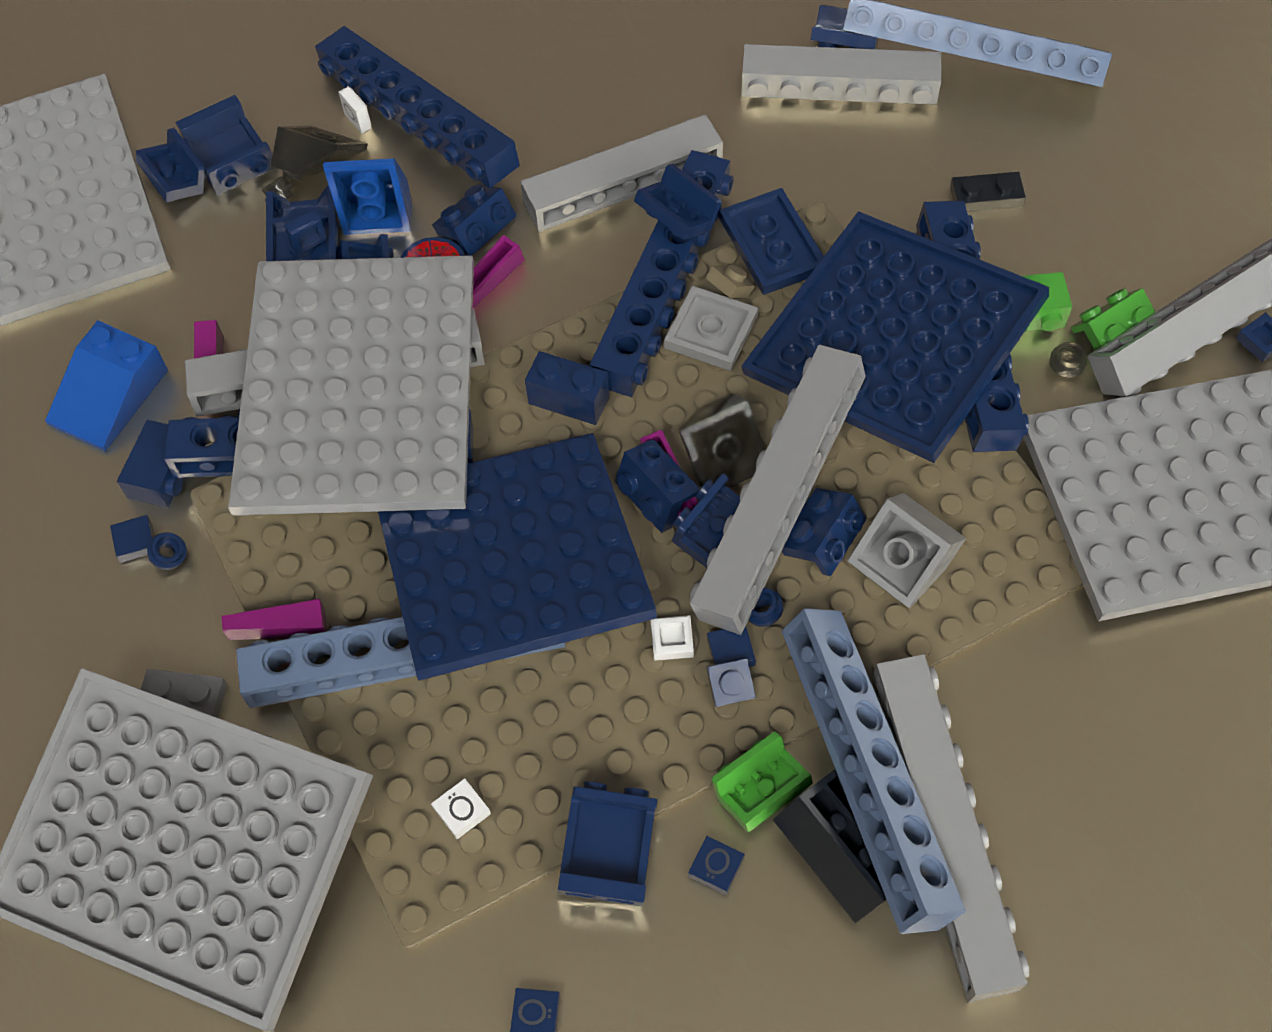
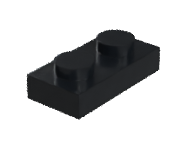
(989, 191)

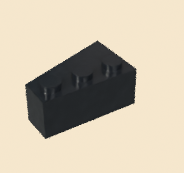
(830, 842)

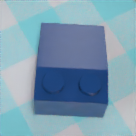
(370, 196)
(105, 385)

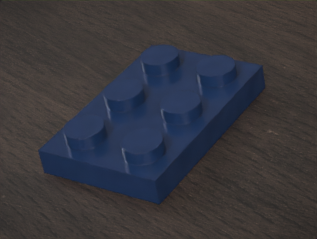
(771, 240)

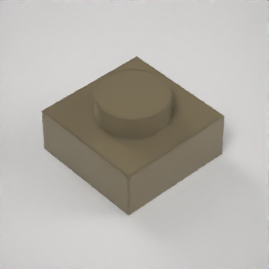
(731, 281)

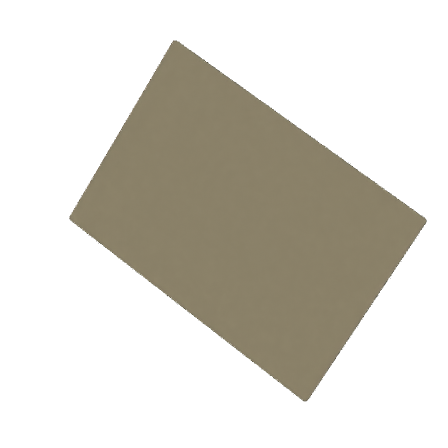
(602, 704)

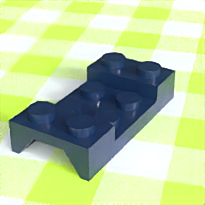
(281, 211)

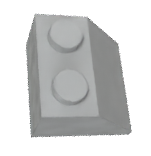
(906, 549)

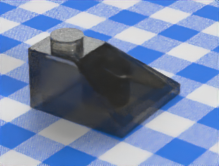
(306, 148)
(723, 440)

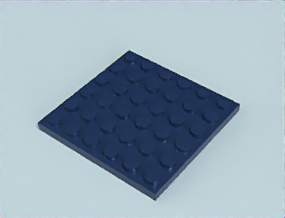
(919, 318)
(522, 566)

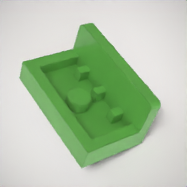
(1120, 314)
(760, 782)

